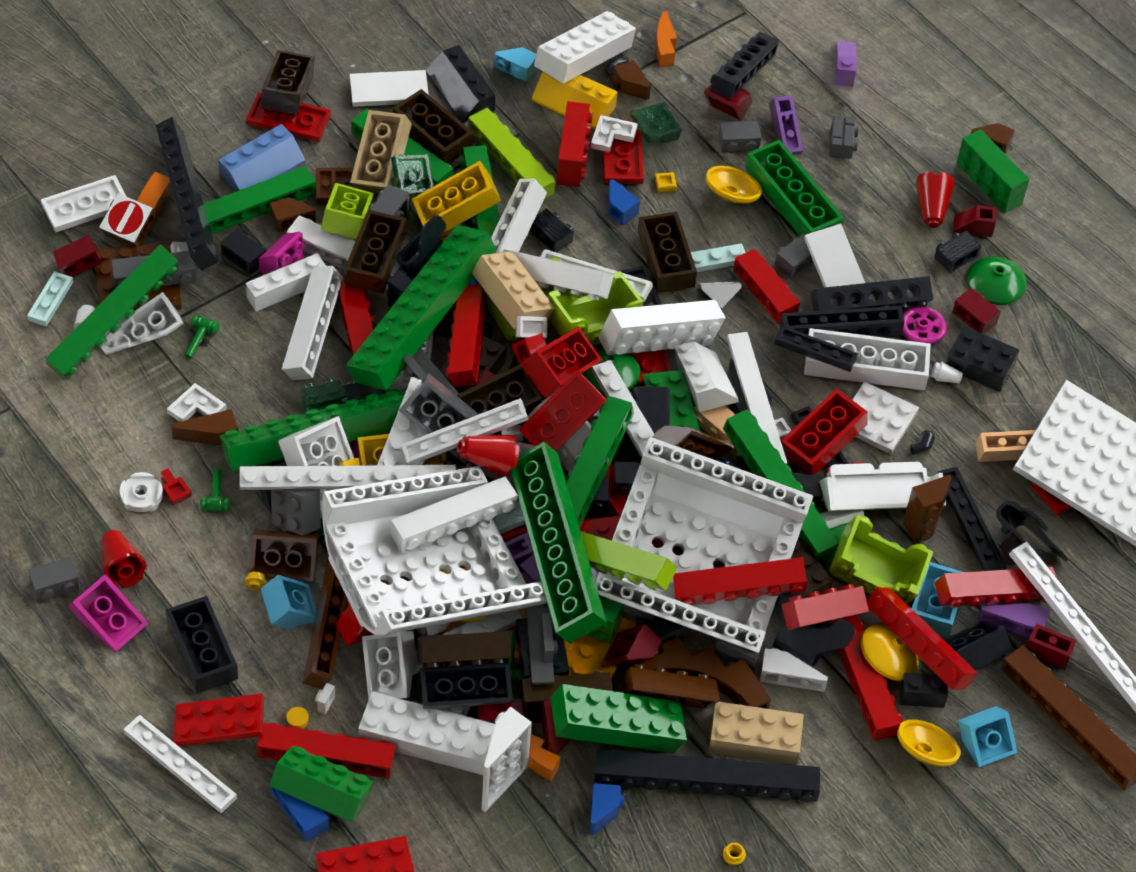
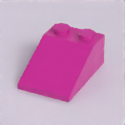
(108, 613)

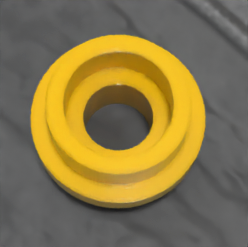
(255, 581)
(737, 849)

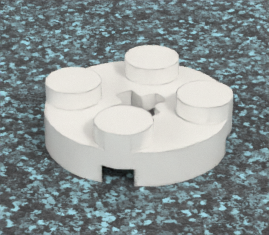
(141, 503)

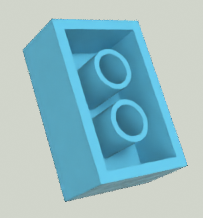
(928, 605)

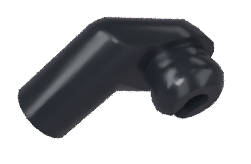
(615, 62)
(926, 443)

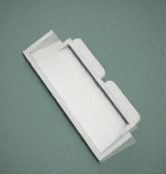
(864, 488)

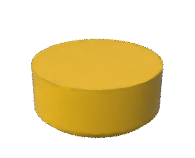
(297, 717)

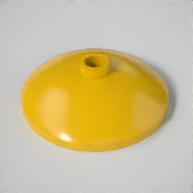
(733, 184)
(887, 652)
(928, 743)

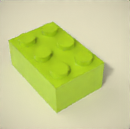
(346, 211)

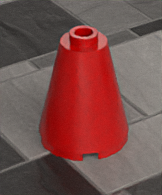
(934, 196)
(490, 452)
(121, 560)

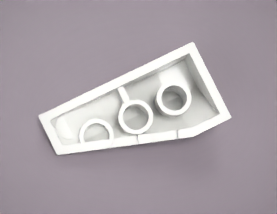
(148, 323)

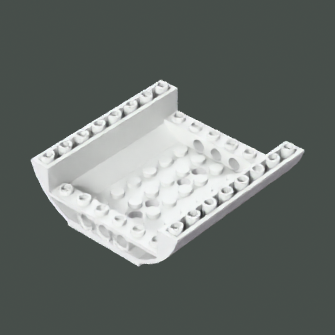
(714, 517)
(365, 553)

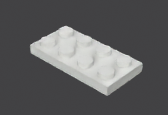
(81, 203)

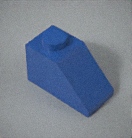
(605, 805)

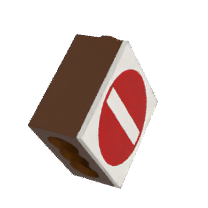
(128, 220)

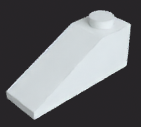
(786, 670)

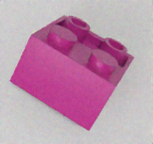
(283, 253)

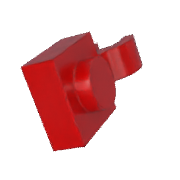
(175, 489)

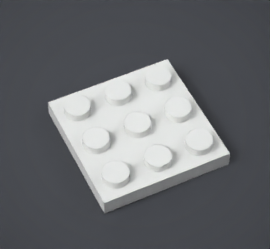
(887, 417)

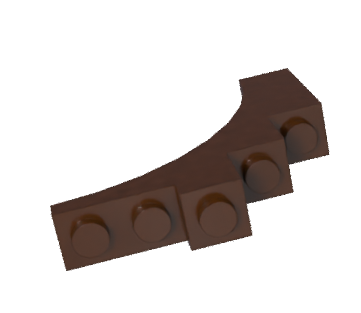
(734, 680)

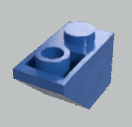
(621, 203)

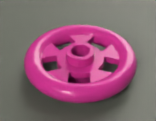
(923, 312)

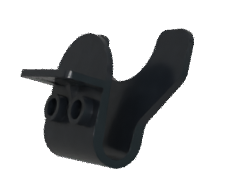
(421, 247)
(1012, 516)
(811, 641)

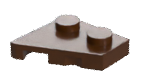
(326, 181)

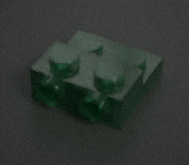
(657, 123)
(411, 174)
(322, 395)

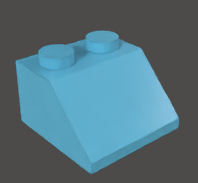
(289, 602)
(988, 735)

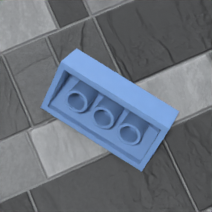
(261, 159)

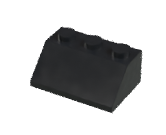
(981, 644)

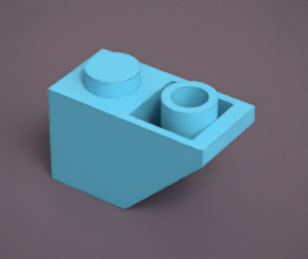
(516, 62)

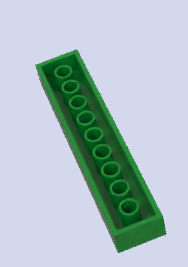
(420, 308)
(358, 417)
(557, 543)

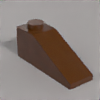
(205, 428)

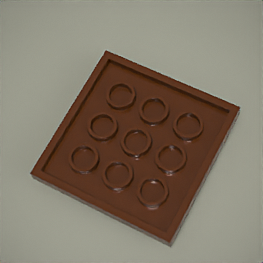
(105, 275)

